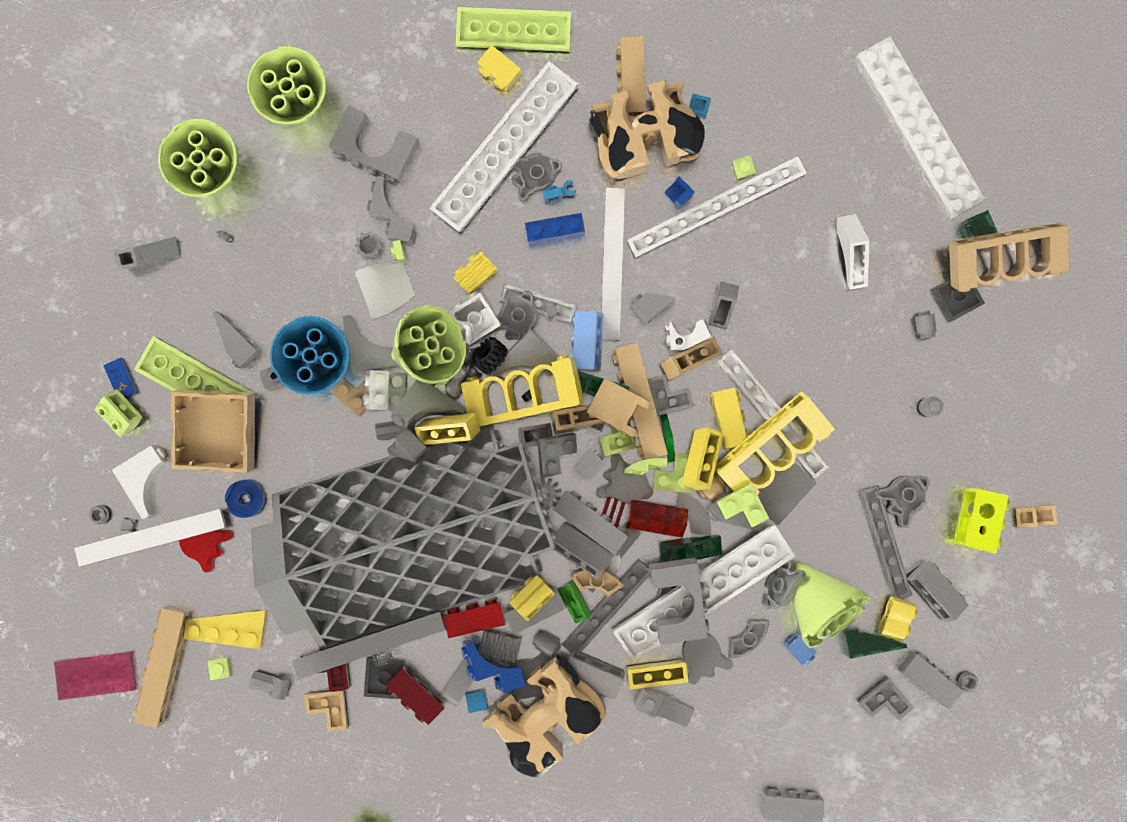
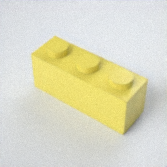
(729, 417)
(448, 429)
(702, 459)
(657, 674)

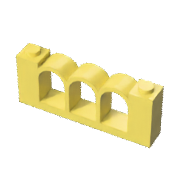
(567, 382)
(816, 429)

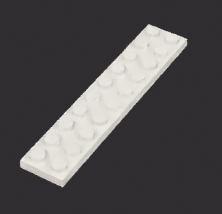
(920, 127)
(504, 146)
(721, 583)

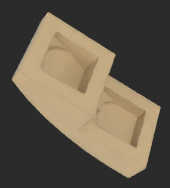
(1036, 516)

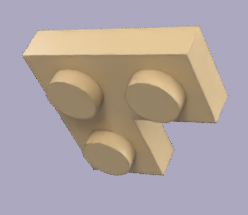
(350, 396)
(333, 704)

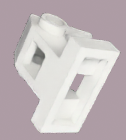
(701, 333)

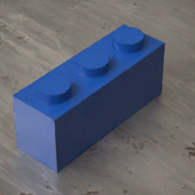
(555, 229)

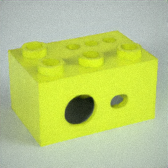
(983, 529)

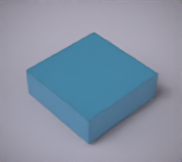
(700, 105)
(476, 701)

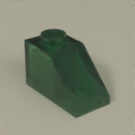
(979, 225)

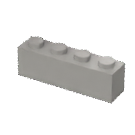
(591, 523)

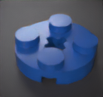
(250, 508)

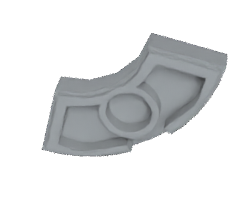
(697, 514)
(749, 639)

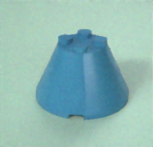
(309, 355)

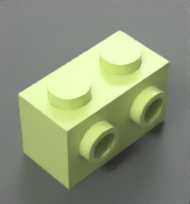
(118, 413)

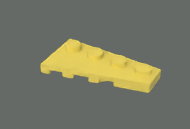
(237, 629)

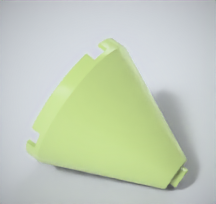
(825, 605)

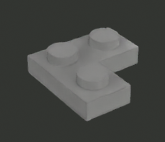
(664, 400)
(550, 451)
(886, 695)

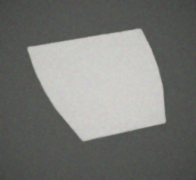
(384, 287)

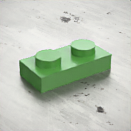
(574, 602)

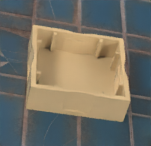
(213, 430)

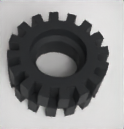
(489, 355)

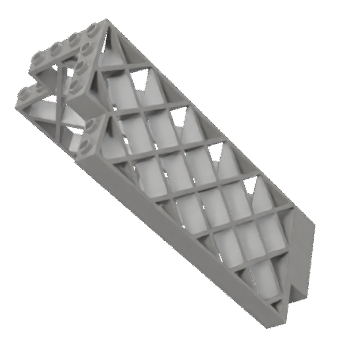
(294, 608)

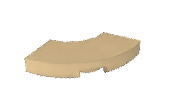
(607, 582)

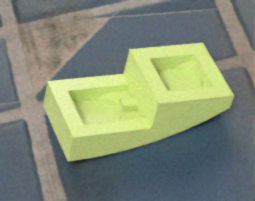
(643, 466)

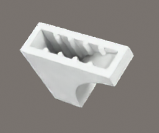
(855, 250)
(136, 477)

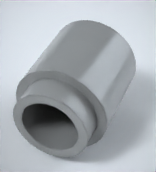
(925, 324)
(931, 406)
(546, 644)

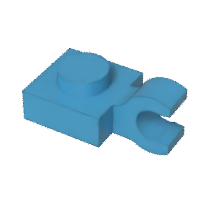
(553, 193)

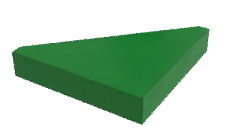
(668, 437)

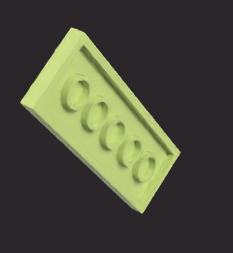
(513, 29)
(179, 371)

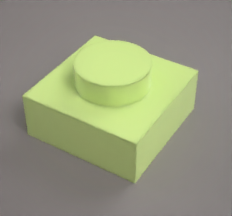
(743, 167)
(398, 251)
(219, 668)

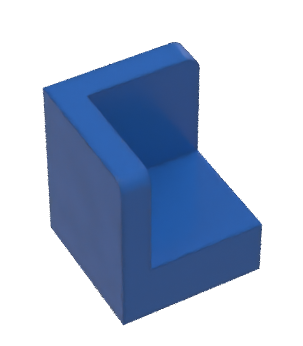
(679, 192)

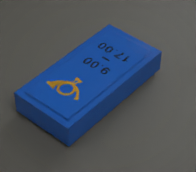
(120, 377)

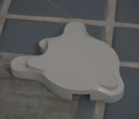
(535, 174)
(518, 315)
(624, 485)
(905, 496)
(783, 585)
(703, 657)
(527, 667)

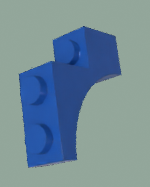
(506, 677)

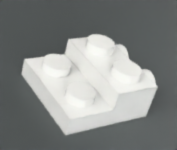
(477, 312)
(383, 389)

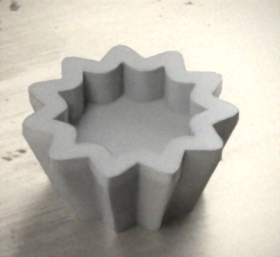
(368, 245)

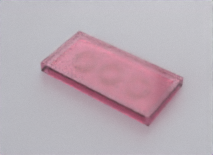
(95, 675)

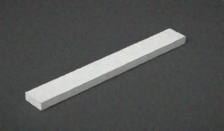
(612, 263)
(768, 407)
(150, 537)

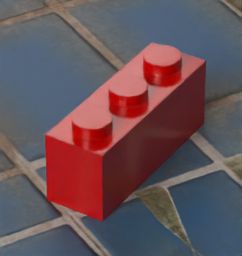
(474, 618)

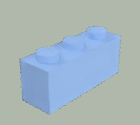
(587, 340)

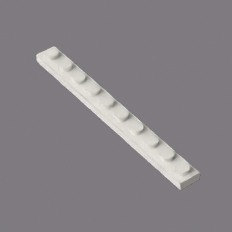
(716, 207)

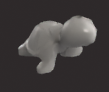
(453, 387)

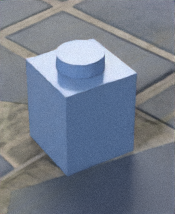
(800, 650)

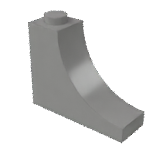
(528, 351)
(363, 354)
(424, 400)
(660, 705)

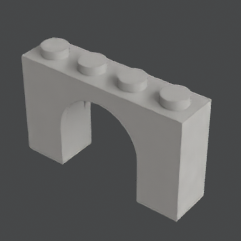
(391, 164)
(692, 623)

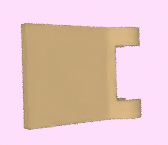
(615, 406)

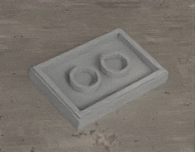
(785, 492)

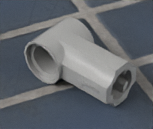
(390, 430)
(275, 685)

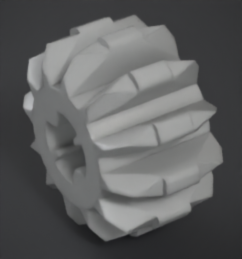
(549, 488)

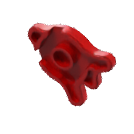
(205, 547)

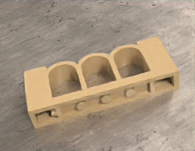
(1053, 255)

